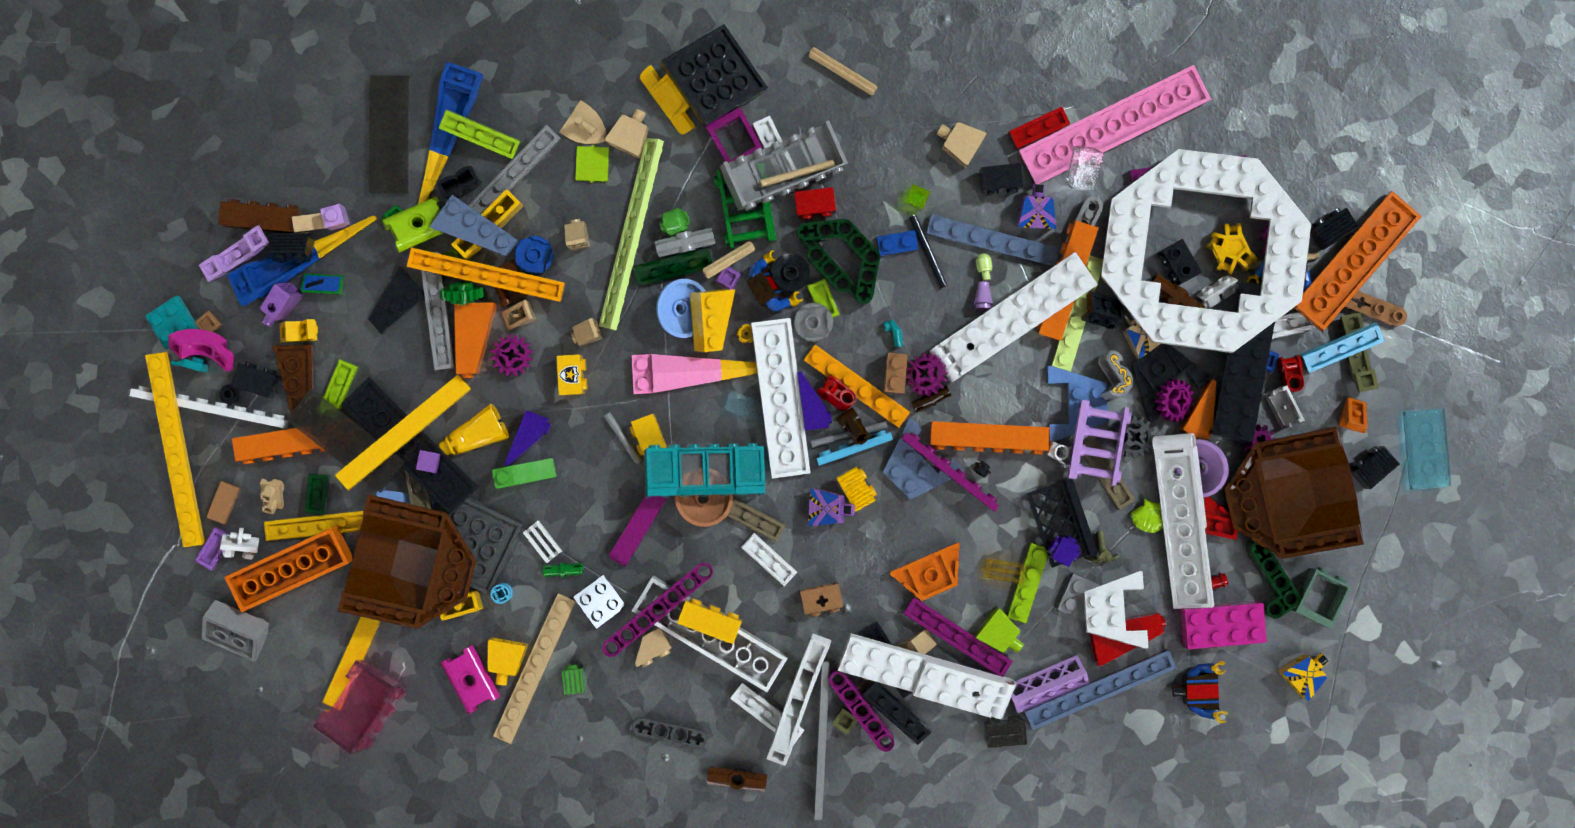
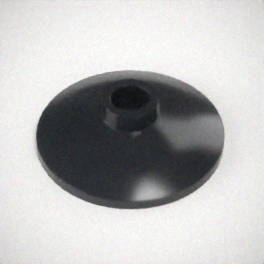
(794, 264)

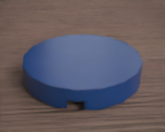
(533, 255)

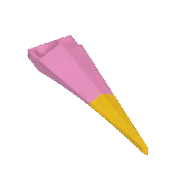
(664, 372)

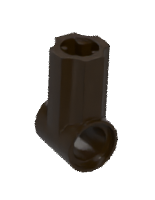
(852, 425)

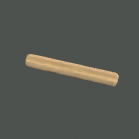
(842, 71)

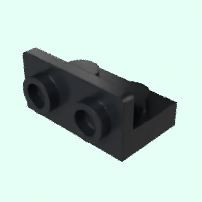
(1103, 311)

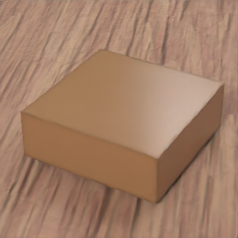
(208, 322)

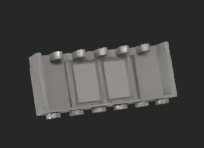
(781, 157)

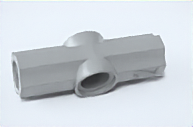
(685, 242)

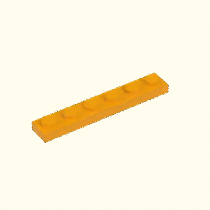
(864, 390)

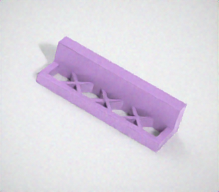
(1046, 691)

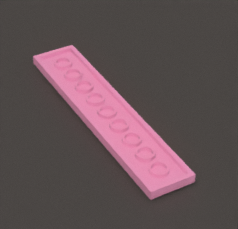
(1116, 123)

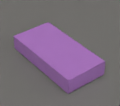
(211, 552)

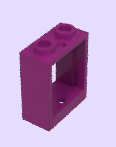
(726, 121)

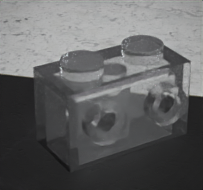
(1084, 168)

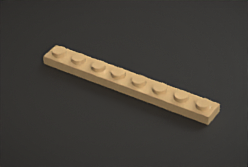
(534, 668)

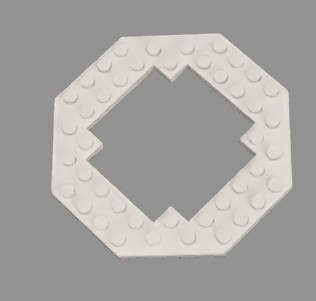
(1218, 175)

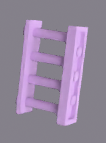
(1080, 449)

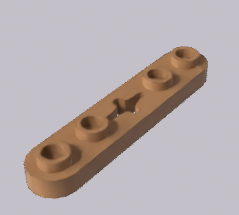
(1378, 309)

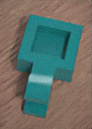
(194, 363)

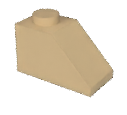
(576, 235)
(586, 332)

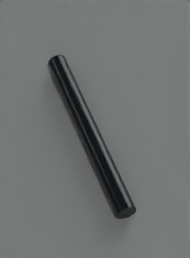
(928, 251)

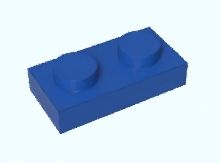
(897, 243)

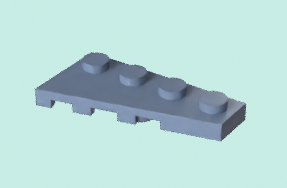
(467, 224)

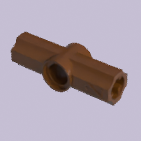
(1175, 294)
(750, 781)

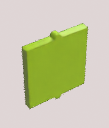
(592, 164)

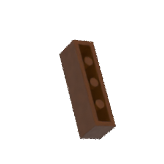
(249, 215)

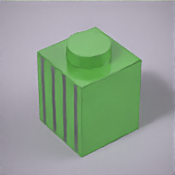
(573, 679)

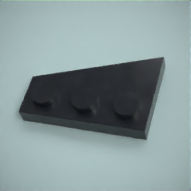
(396, 301)

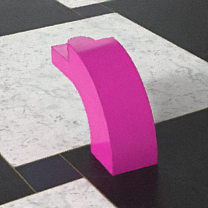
(201, 342)

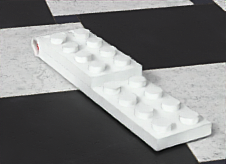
(1014, 316)
(1183, 520)
(927, 676)

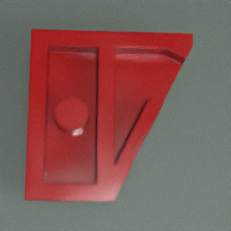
(1218, 520)

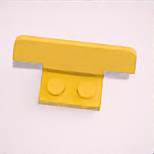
(668, 99)

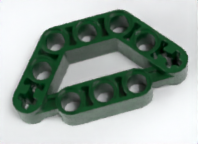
(835, 234)

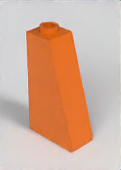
(472, 333)

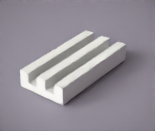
(541, 540)

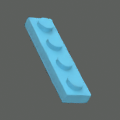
(1342, 347)
(845, 449)

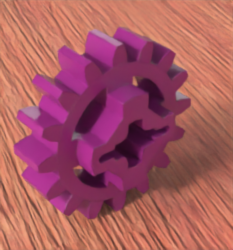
(514, 345)
(921, 381)
(1174, 400)

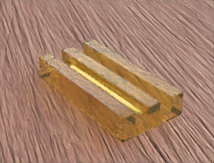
(1021, 573)

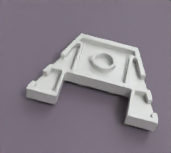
(1107, 614)

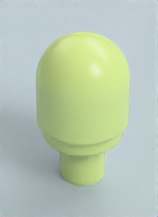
(984, 266)

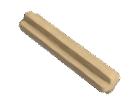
(729, 259)

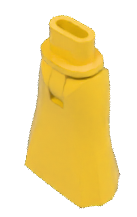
(476, 432)

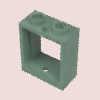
(1337, 603)

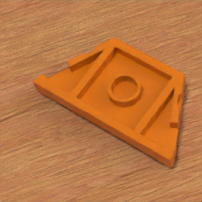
(930, 573)

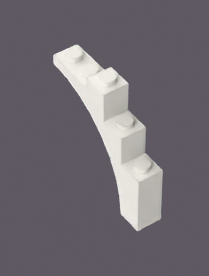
(798, 699)

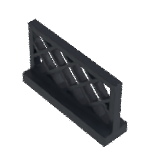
(1076, 513)

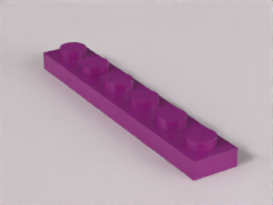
(944, 465)
(957, 637)

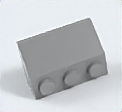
(234, 630)

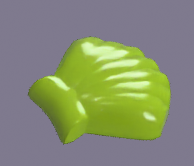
(1148, 517)

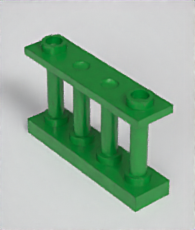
(763, 213)

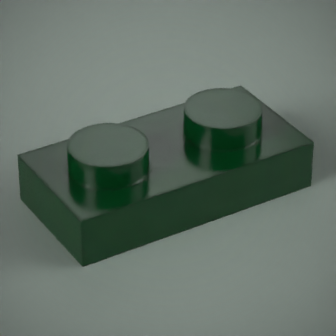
(317, 493)

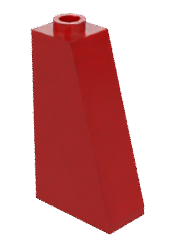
(1109, 649)

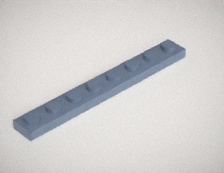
(993, 241)
(1100, 689)

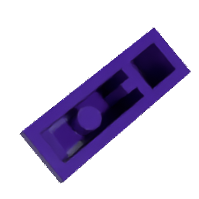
(813, 409)
(529, 433)

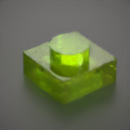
(917, 197)

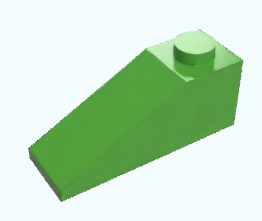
(524, 473)

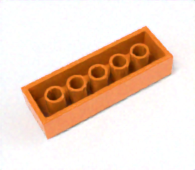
(289, 568)

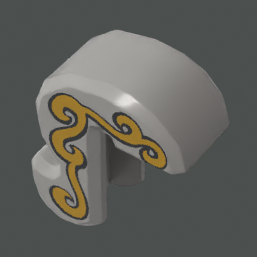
(1117, 374)

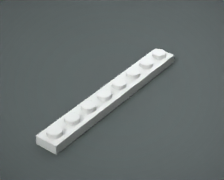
(219, 408)

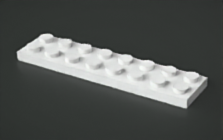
(780, 398)

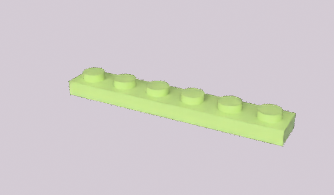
(1068, 346)

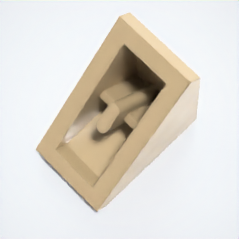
(519, 315)
(920, 642)

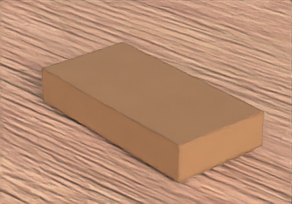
(223, 502)

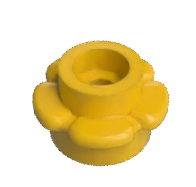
(741, 333)

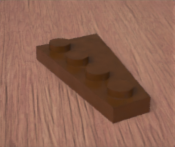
(297, 371)

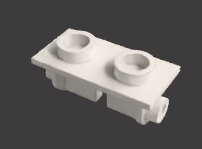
(1225, 286)

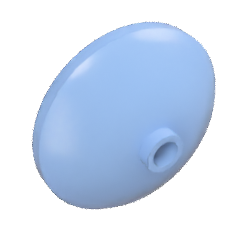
(677, 293)

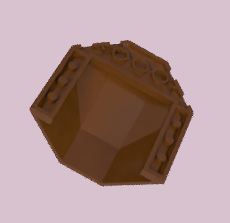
(1296, 495)
(406, 565)

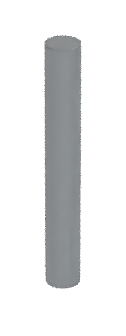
(623, 438)

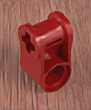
(1290, 372)
(836, 392)

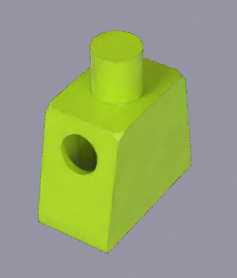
(999, 632)

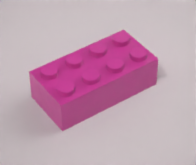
(1223, 625)

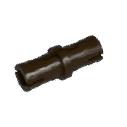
(927, 401)

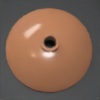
(704, 513)

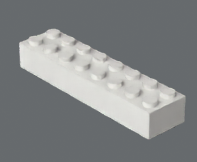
(747, 657)

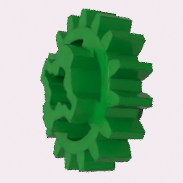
(461, 293)

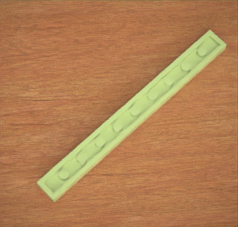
(631, 233)

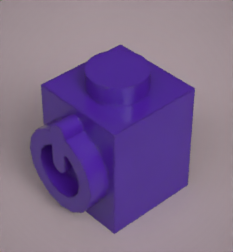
(1064, 550)

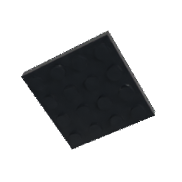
(714, 75)

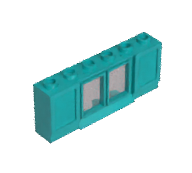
(704, 470)

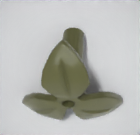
(1104, 554)

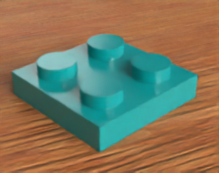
(170, 318)

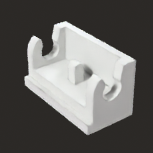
(1284, 407)

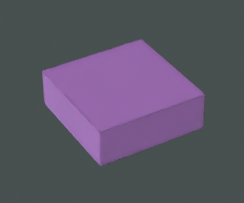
(728, 278)
(428, 461)

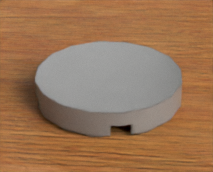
(813, 322)

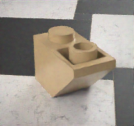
(653, 644)

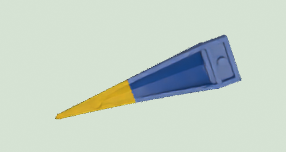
(458, 94)
(259, 277)

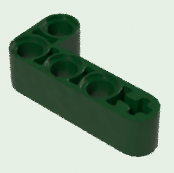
(1270, 576)

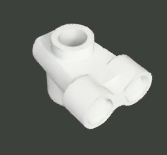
(1063, 455)

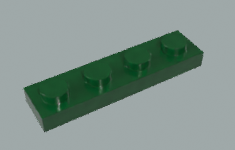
(672, 266)

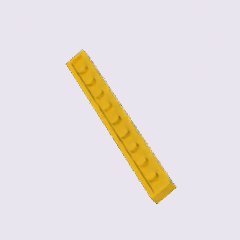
(175, 449)

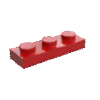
(1039, 128)

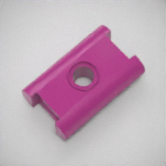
(475, 693)

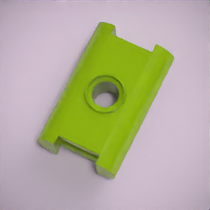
(403, 230)

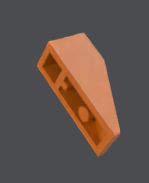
(1202, 415)

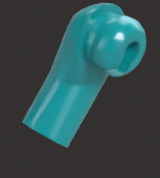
(896, 332)

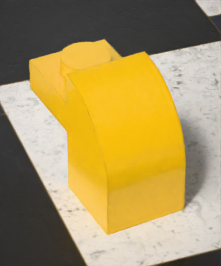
(298, 331)

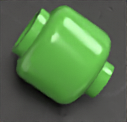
(674, 221)

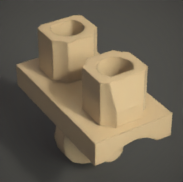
(272, 495)

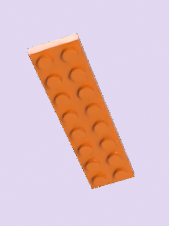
(1357, 260)

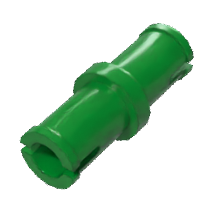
(563, 570)

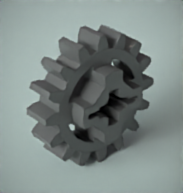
(1140, 430)

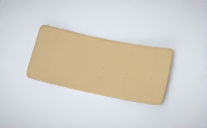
(308, 222)

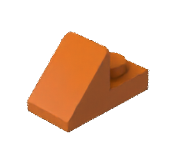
(1354, 415)

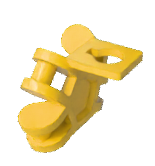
(1232, 247)

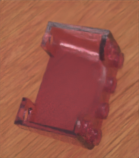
(361, 708)

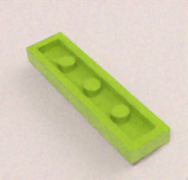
(479, 134)
(1026, 592)

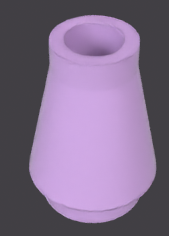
(983, 297)

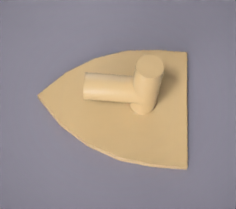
(584, 126)

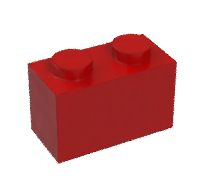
(815, 202)

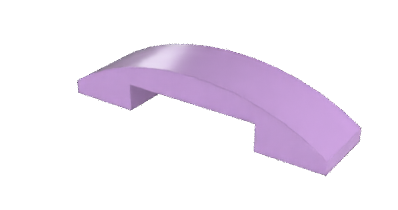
(235, 255)

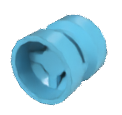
(505, 593)

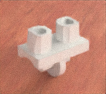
(239, 542)

